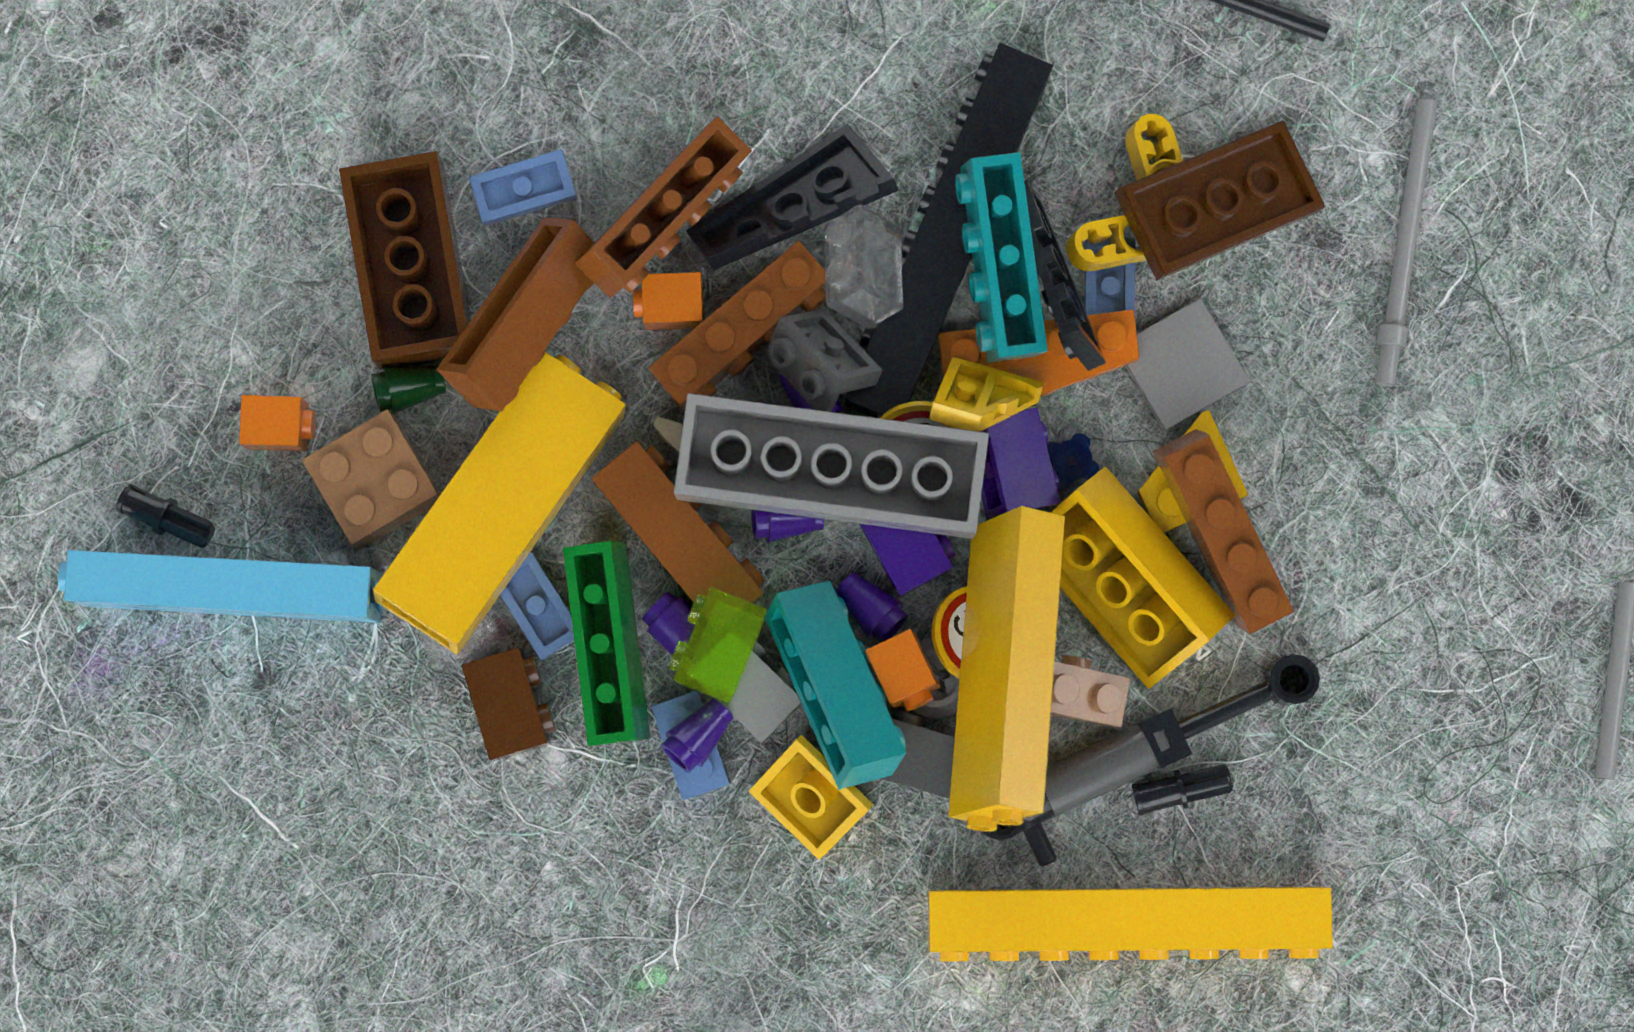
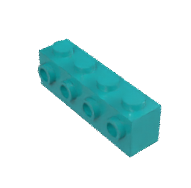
(1002, 257)
(835, 684)

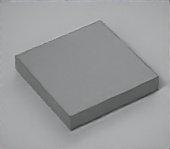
(1185, 365)

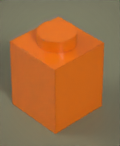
(670, 301)
(276, 423)
(904, 670)

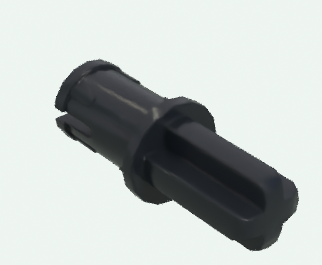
(165, 516)
(1182, 789)

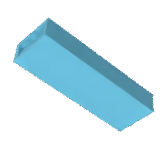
(220, 586)

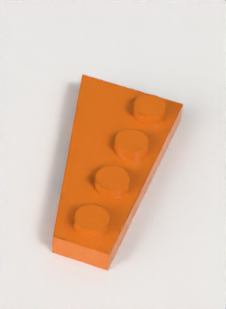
(1113, 332)

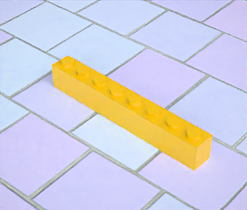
(1128, 921)

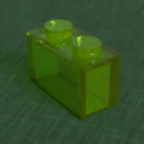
(718, 645)

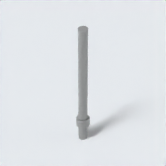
(1393, 334)

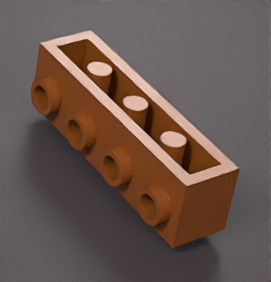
(669, 201)
(740, 326)

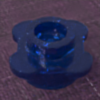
(1079, 449)

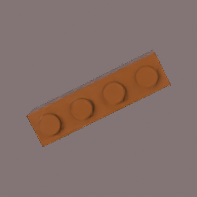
(519, 316)
(672, 528)
(1223, 531)

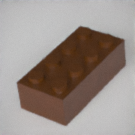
(406, 258)

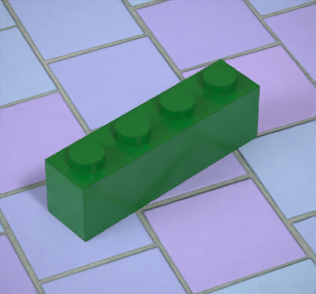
(606, 643)

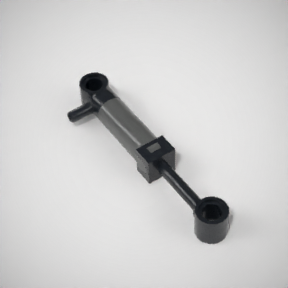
(1144, 749)

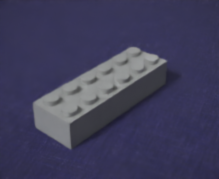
(831, 466)

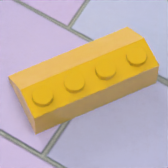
(1134, 580)

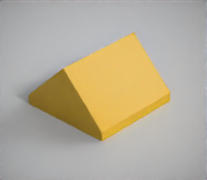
(807, 800)

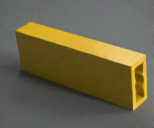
(500, 502)
(1007, 669)

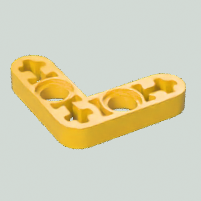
(1098, 231)

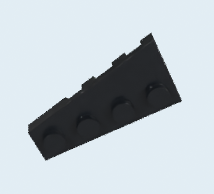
(794, 199)
(1059, 288)

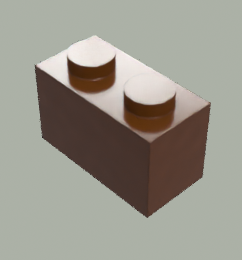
(508, 703)

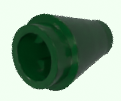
(406, 386)

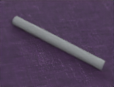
(1616, 683)

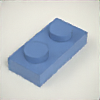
(522, 187)
(1111, 287)
(538, 609)
(700, 779)

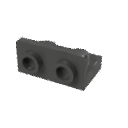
(820, 358)

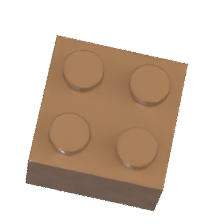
(372, 479)

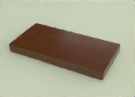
(1219, 200)

